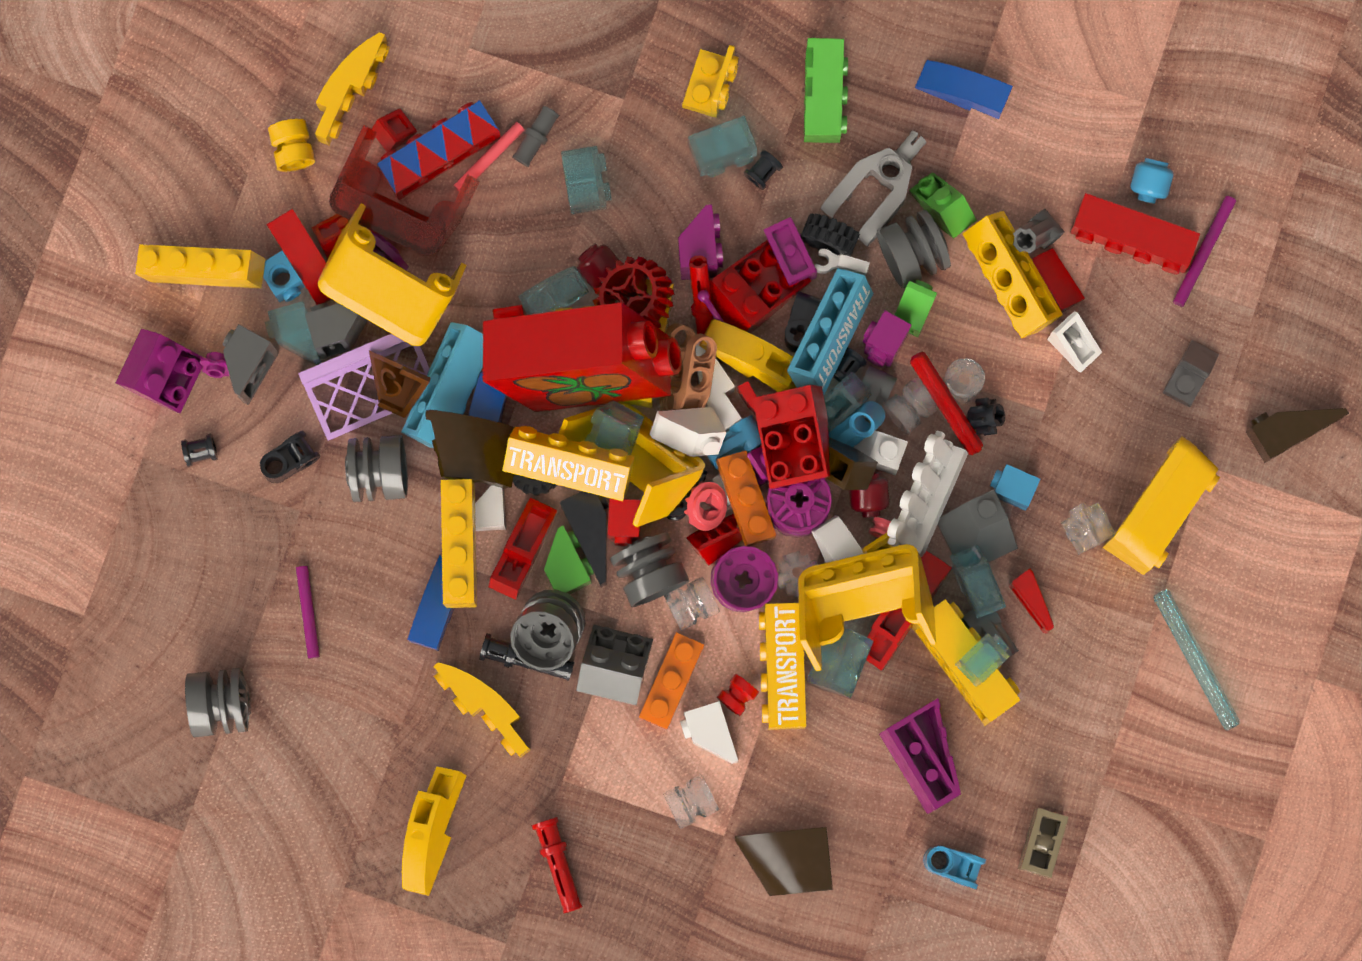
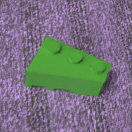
(825, 90)

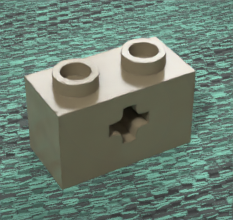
(1043, 843)

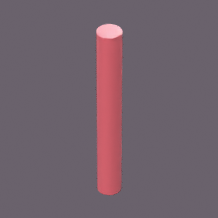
(492, 154)

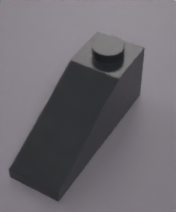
(589, 523)

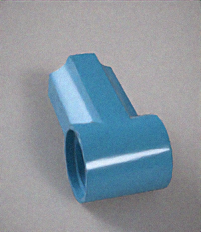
(856, 428)
(741, 437)

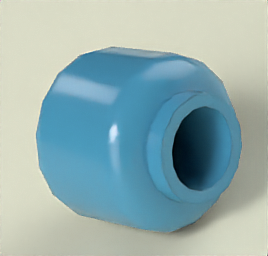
(1151, 180)

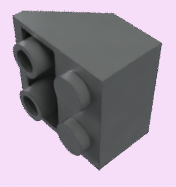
(334, 329)
(614, 664)

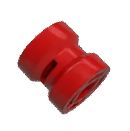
(738, 693)

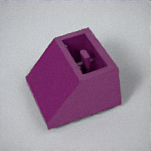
(699, 240)
(160, 370)

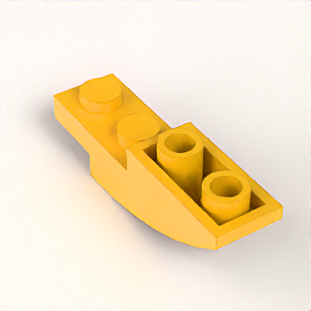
(354, 75)
(750, 355)
(477, 696)
(425, 837)

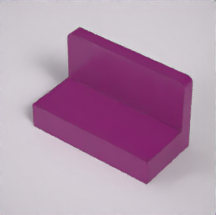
(790, 251)

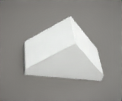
(1075, 342)
(491, 510)

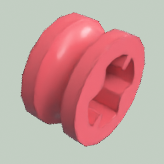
(880, 527)

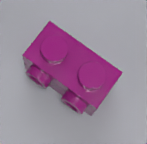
(885, 339)

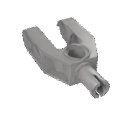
(873, 166)

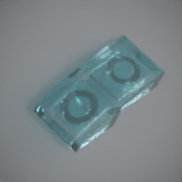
(554, 292)

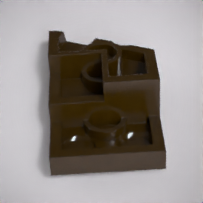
(470, 447)
(789, 860)

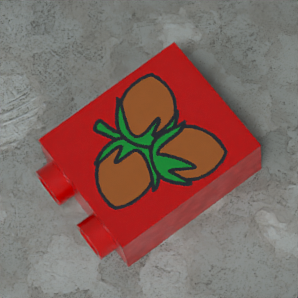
(579, 357)

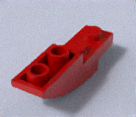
(892, 626)

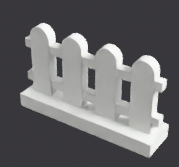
(928, 495)

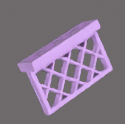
(351, 362)

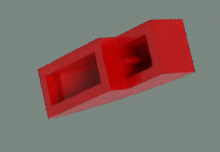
(300, 252)
(522, 548)

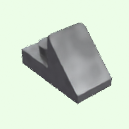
(1191, 373)

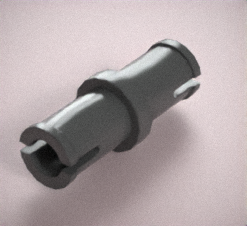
(536, 136)

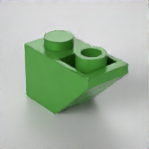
(944, 204)
(916, 305)
(564, 566)

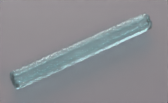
(1196, 659)

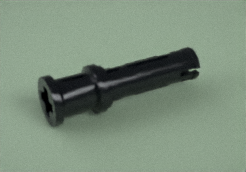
(503, 652)

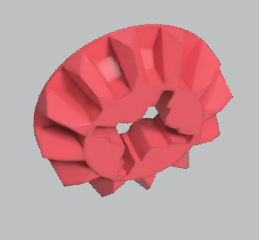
(713, 496)

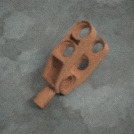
(682, 392)

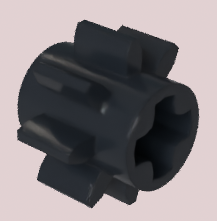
(986, 416)

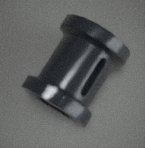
(763, 169)
(852, 359)
(191, 457)

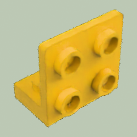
(709, 82)

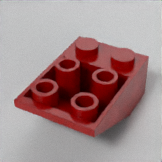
(752, 289)
(793, 435)

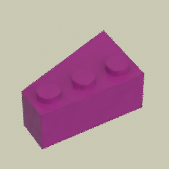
(923, 756)

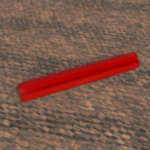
(946, 403)

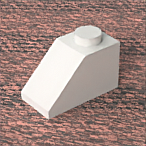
(689, 431)
(885, 450)
(710, 731)

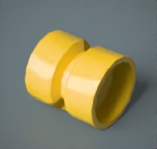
(290, 140)

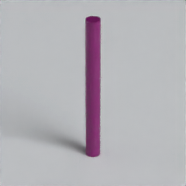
(1204, 251)

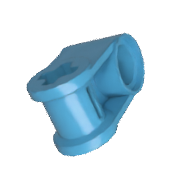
(956, 866)

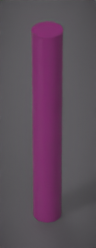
(307, 612)

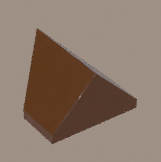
(396, 384)

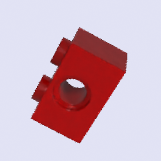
(620, 521)

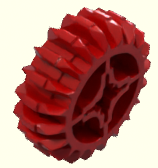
(629, 281)

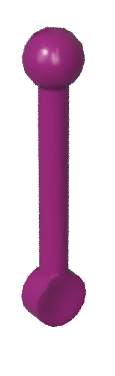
(704, 296)

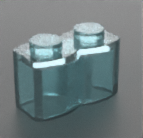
(584, 179)

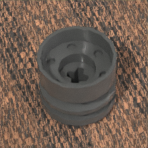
(919, 246)
(377, 468)
(649, 569)
(548, 630)
(217, 702)

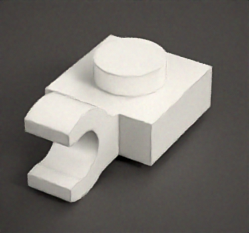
(841, 261)

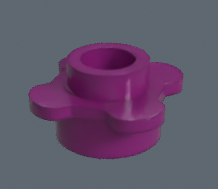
(214, 365)

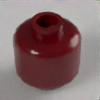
(594, 263)
(873, 499)

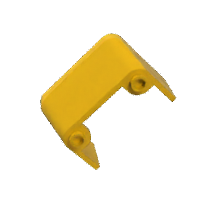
(382, 289)
(657, 469)
(1163, 507)
(862, 588)

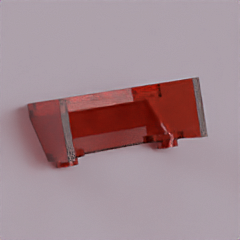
(391, 219)

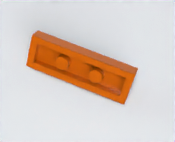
(746, 498)
(671, 681)

